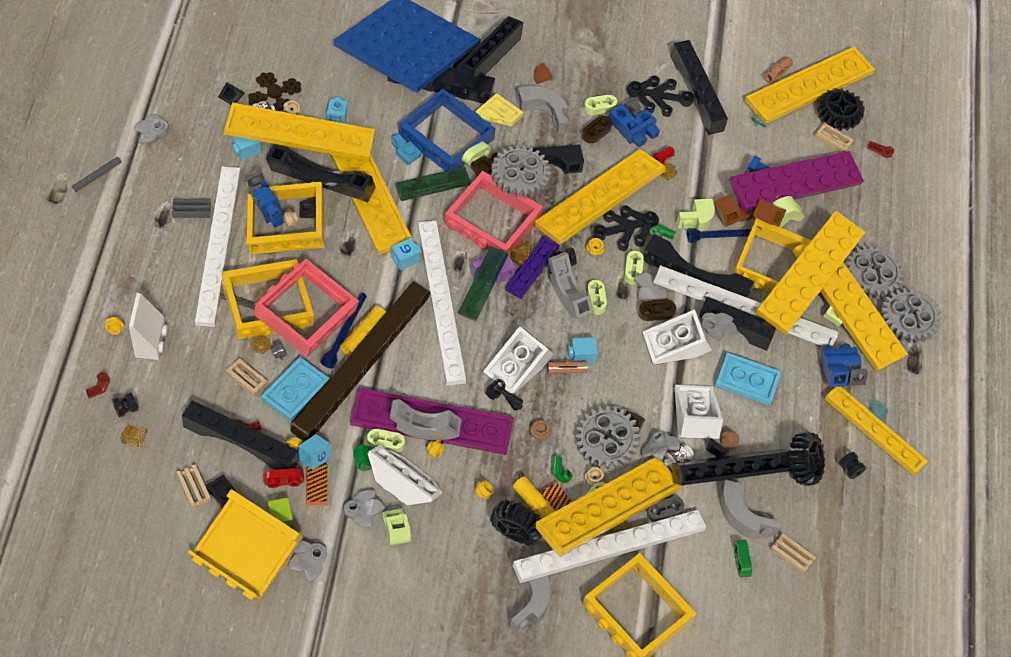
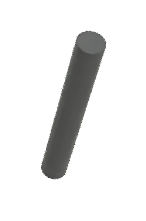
(96, 174)

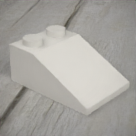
(147, 329)
(677, 339)
(518, 361)
(697, 412)

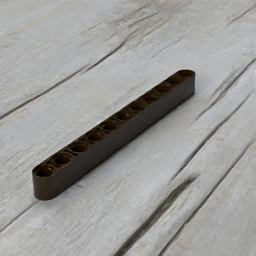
(360, 362)

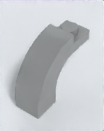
(544, 100)
(570, 294)
(424, 425)
(739, 515)
(540, 594)

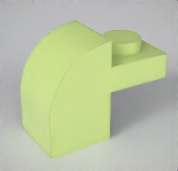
(793, 209)
(699, 218)
(396, 527)

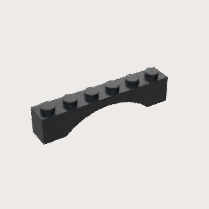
(710, 108)
(345, 182)
(662, 253)
(213, 424)

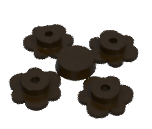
(274, 91)

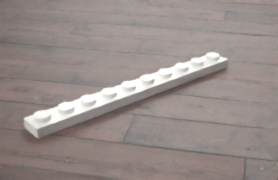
(217, 247)
(700, 290)
(441, 303)
(610, 546)

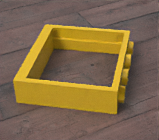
(773, 234)
(293, 241)
(261, 274)
(661, 587)

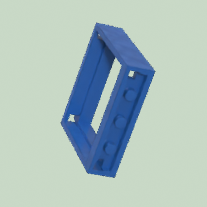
(426, 146)

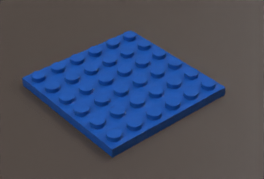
(407, 43)

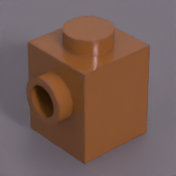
(728, 210)
(769, 212)

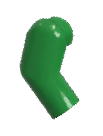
(661, 230)
(557, 471)

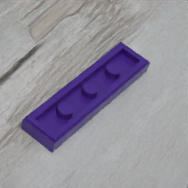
(532, 267)

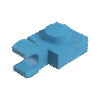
(405, 151)

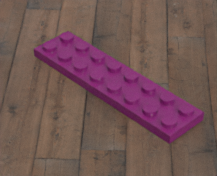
(796, 180)
(478, 428)

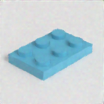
(748, 379)
(294, 389)

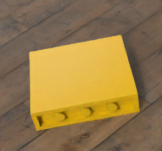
(246, 546)

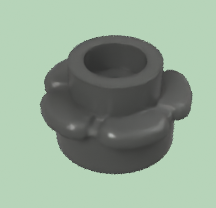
(278, 350)

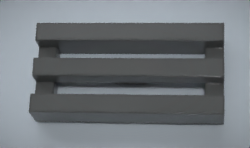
(191, 205)

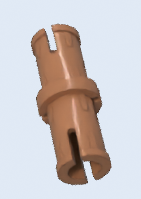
(778, 69)
(581, 367)

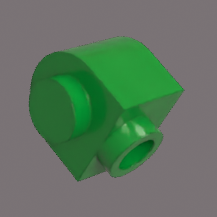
(361, 457)

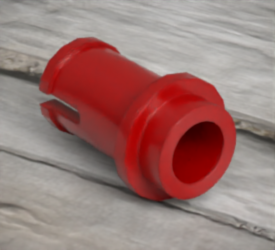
(664, 155)

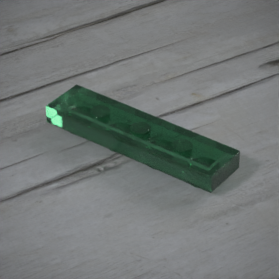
(432, 183)
(483, 283)

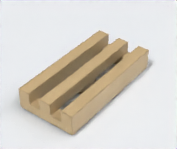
(833, 139)
(257, 387)
(187, 472)
(795, 551)

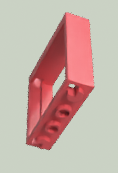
(481, 238)
(323, 282)

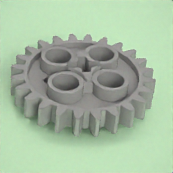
(524, 175)
(875, 270)
(910, 315)
(617, 422)

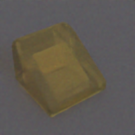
(521, 253)
(133, 436)

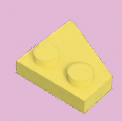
(500, 111)

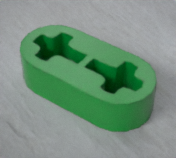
(742, 558)

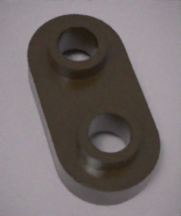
(594, 132)
(656, 309)

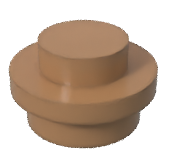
(540, 430)
(729, 439)

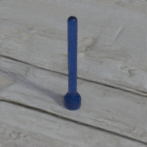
(694, 235)
(330, 358)

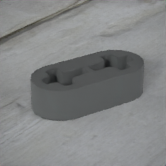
(665, 508)

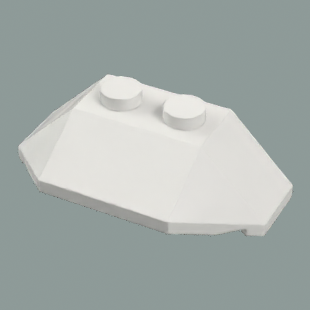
(402, 477)

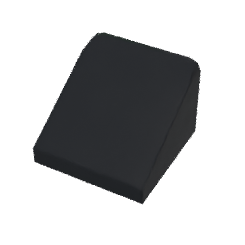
(230, 94)
(308, 208)
(716, 448)

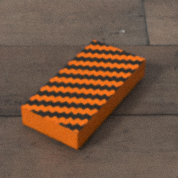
(317, 485)
(556, 496)

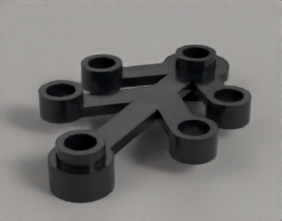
(639, 90)
(627, 225)

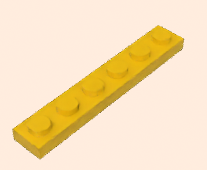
(876, 430)

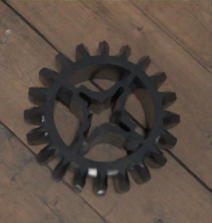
(840, 109)
(807, 458)
(516, 522)

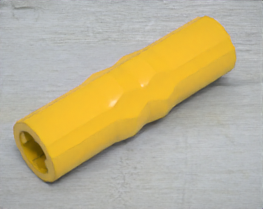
(362, 330)
(533, 497)

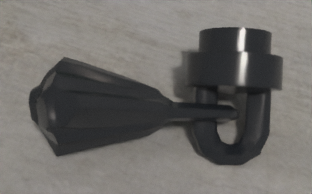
(495, 392)

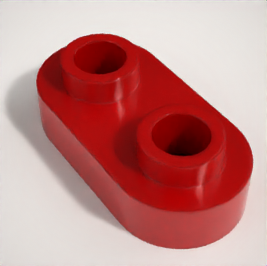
(283, 477)

